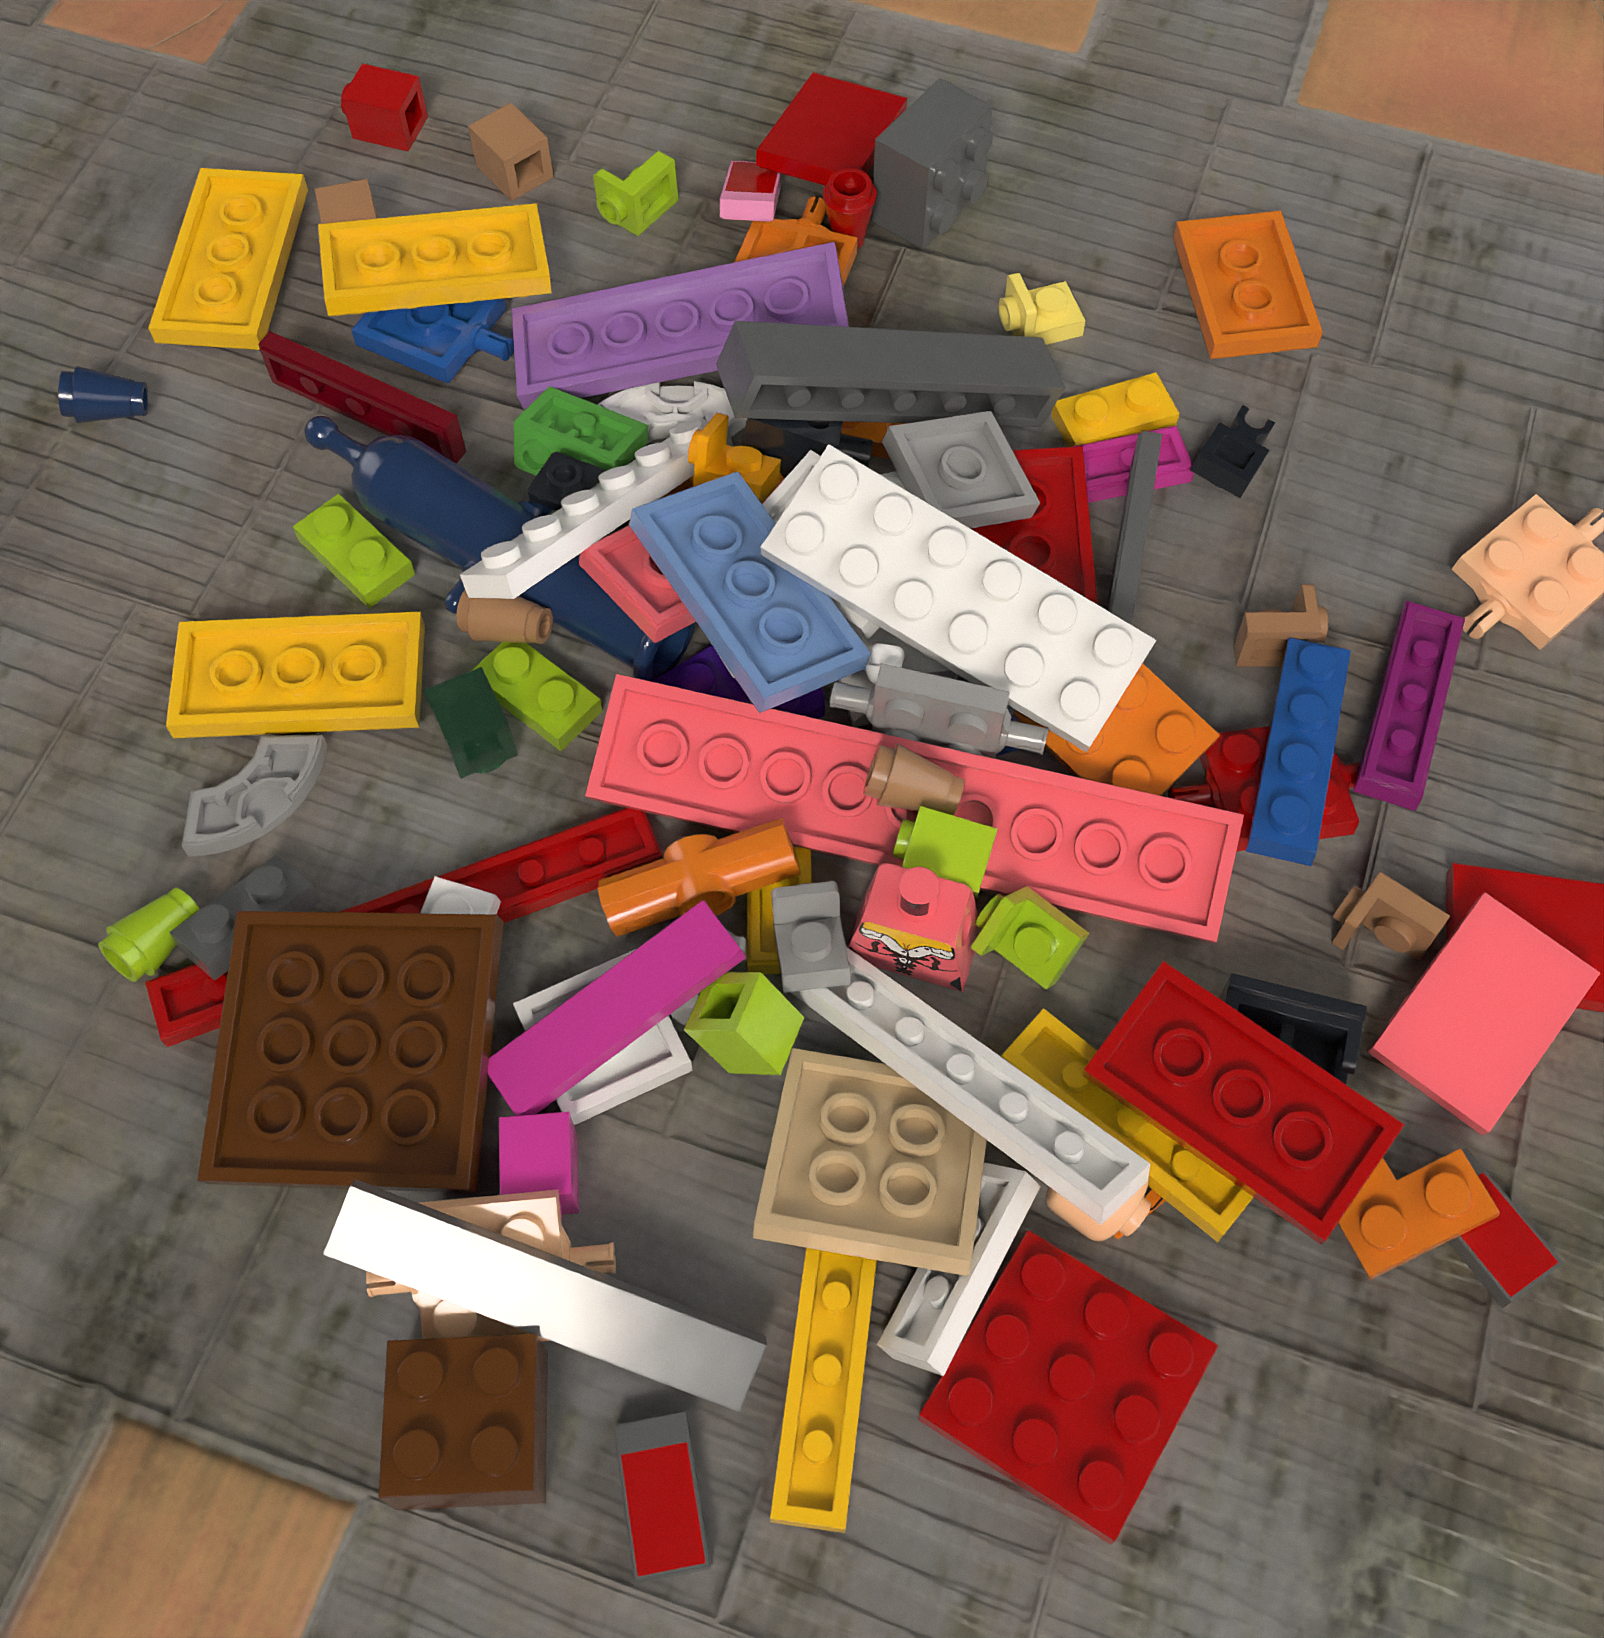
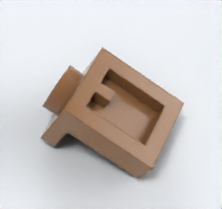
(1266, 633)
(1394, 915)

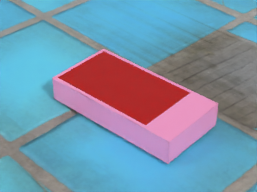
(750, 192)

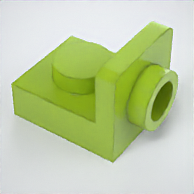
(641, 196)
(1029, 935)

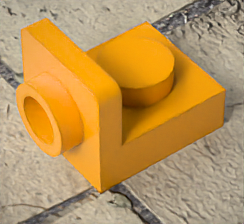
(716, 459)

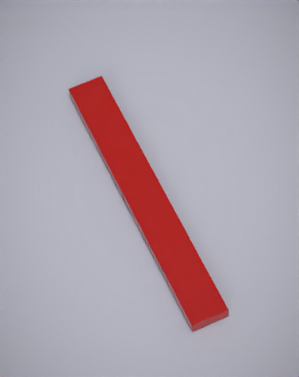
(522, 878)

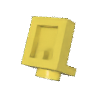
(1040, 312)

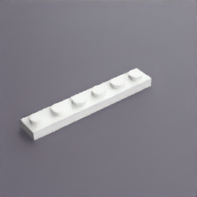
(584, 518)
(983, 1090)

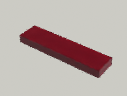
(360, 396)

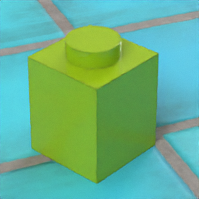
(947, 846)
(745, 1024)

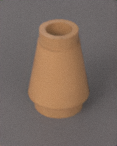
(504, 620)
(910, 781)

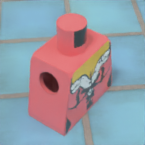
(917, 926)

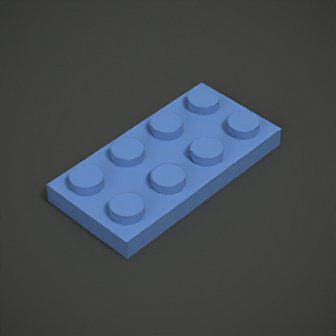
(759, 617)

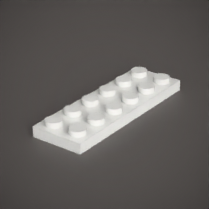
(957, 597)

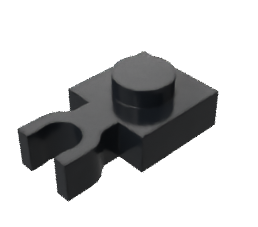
(1233, 454)

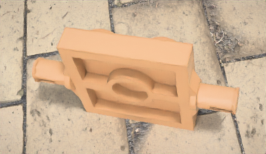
(1534, 572)
(524, 1217)

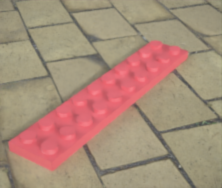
(1059, 834)

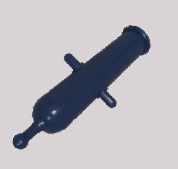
(462, 516)

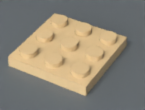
(869, 1167)

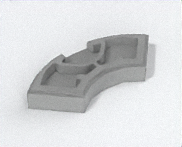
(256, 797)

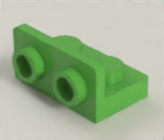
(576, 429)

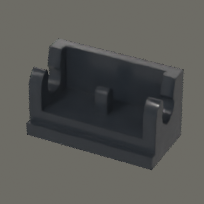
(1312, 1024)

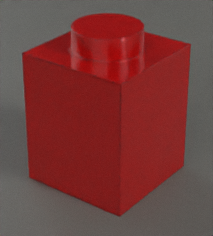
(384, 107)

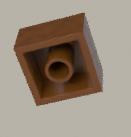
(464, 1422)

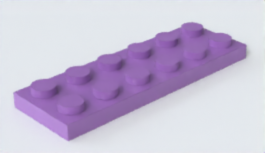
(668, 323)

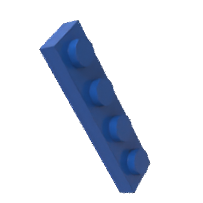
(1299, 752)

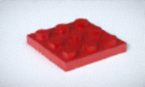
(1069, 1386)

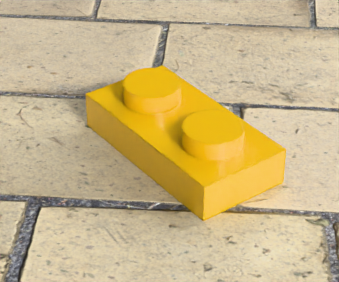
(1115, 411)

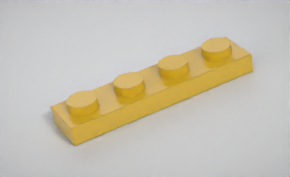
(1056, 1061)
(824, 1392)

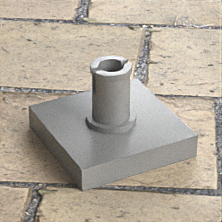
(962, 469)

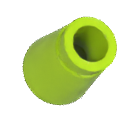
(142, 939)

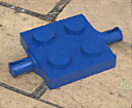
(435, 337)

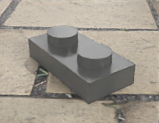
(209, 933)

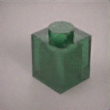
(471, 723)

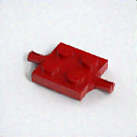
(1233, 777)

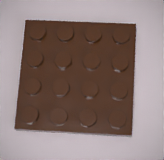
(353, 1051)

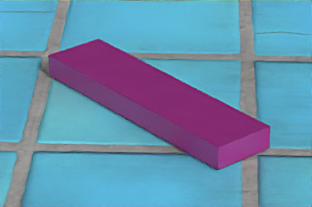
(1409, 706)

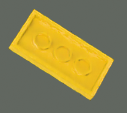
(229, 259)
(433, 259)
(297, 675)

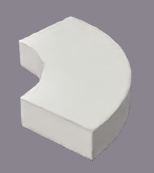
(671, 405)

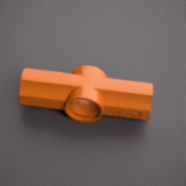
(697, 871)

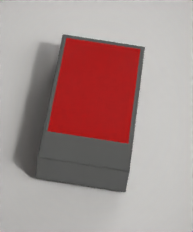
(1506, 1250)
(661, 1497)

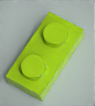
(354, 550)
(540, 693)

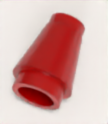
(850, 202)

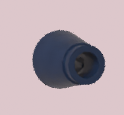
(100, 396)

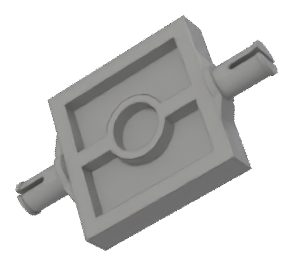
(939, 712)

